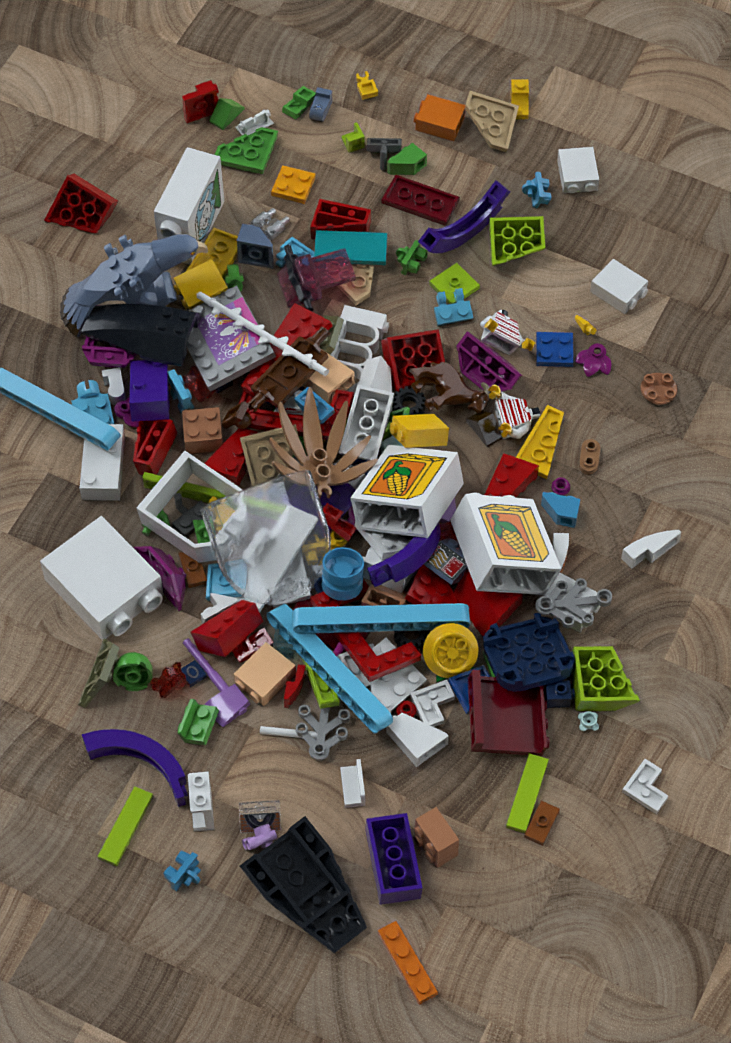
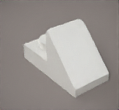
(220, 604)

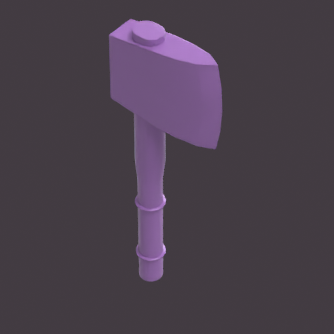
(230, 700)

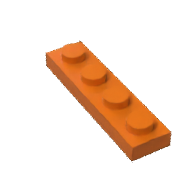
(407, 962)

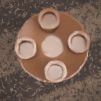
(659, 388)

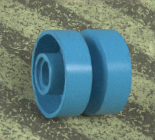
(342, 573)

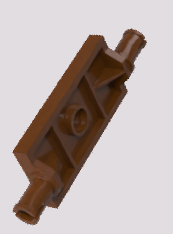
(288, 373)

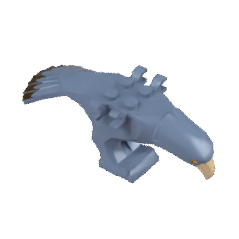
(130, 277)

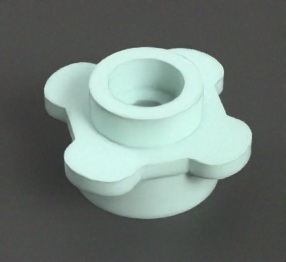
(592, 717)

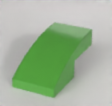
(301, 101)

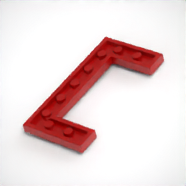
(271, 420)
(359, 650)

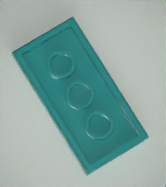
(361, 247)

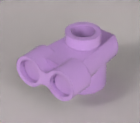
(263, 836)

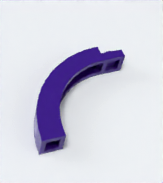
(464, 229)
(406, 560)
(136, 745)

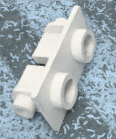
(251, 124)

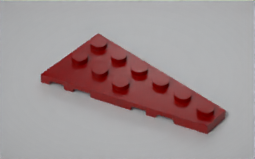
(296, 323)

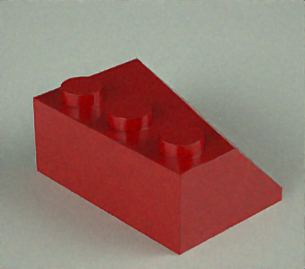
(81, 205)
(411, 352)
(486, 606)

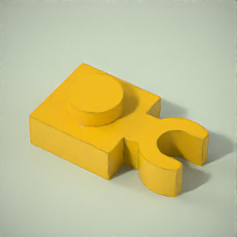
(366, 87)

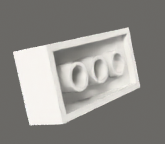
(367, 417)

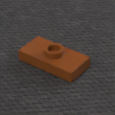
(194, 571)
(542, 823)

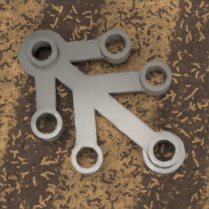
(571, 603)
(322, 728)

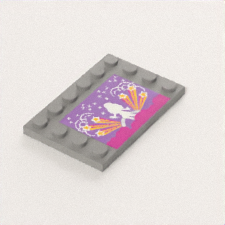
(220, 347)

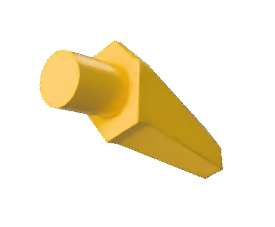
(585, 326)

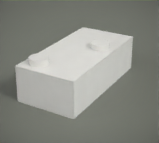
(102, 469)

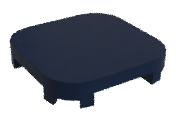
(528, 653)

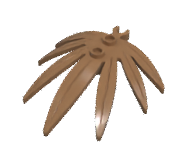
(317, 459)

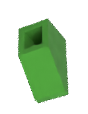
(408, 161)

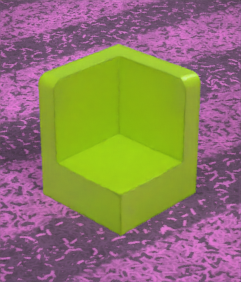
(354, 140)

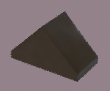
(485, 427)

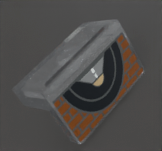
(258, 814)

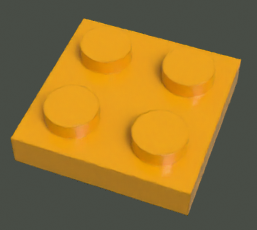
(293, 184)

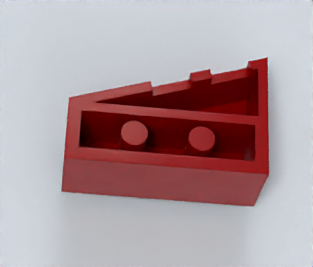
(339, 217)
(153, 444)
(230, 458)
(512, 476)
(227, 629)

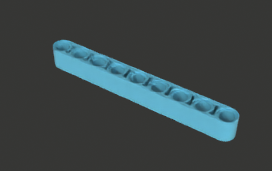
(58, 410)
(378, 618)
(332, 671)

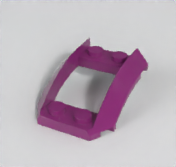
(105, 356)

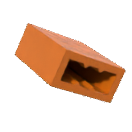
(440, 117)

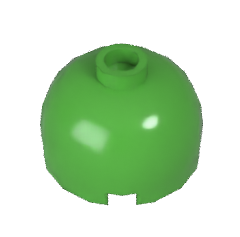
(133, 671)

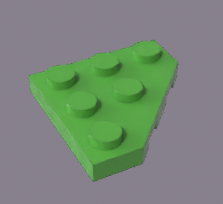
(249, 151)

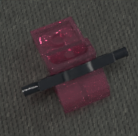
(306, 276)

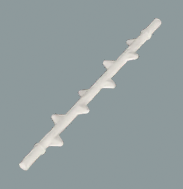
(265, 337)

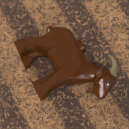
(450, 387)

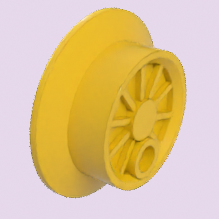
(450, 650)

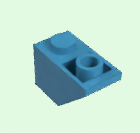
(561, 508)

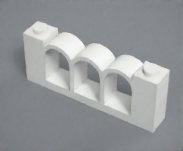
(363, 323)

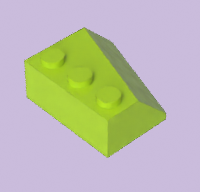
(515, 237)
(600, 680)

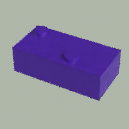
(149, 391)
(393, 858)

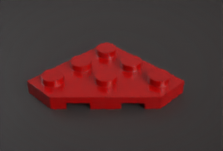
(429, 589)

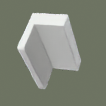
(353, 785)

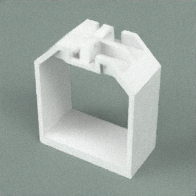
(167, 488)

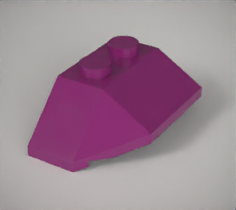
(484, 364)
(172, 577)

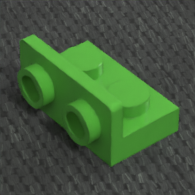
(197, 723)

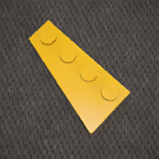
(542, 440)

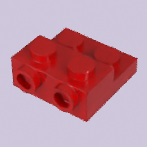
(201, 102)

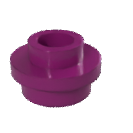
(560, 482)

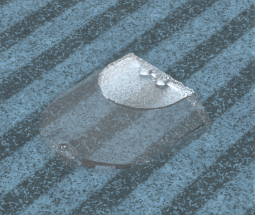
(270, 538)

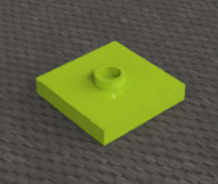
(454, 278)

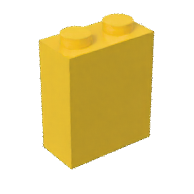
(203, 279)
(419, 430)

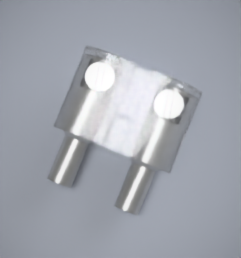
(269, 226)

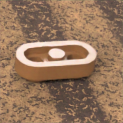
(589, 455)

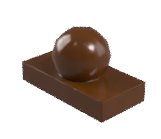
(237, 416)

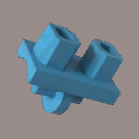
(535, 189)
(187, 872)

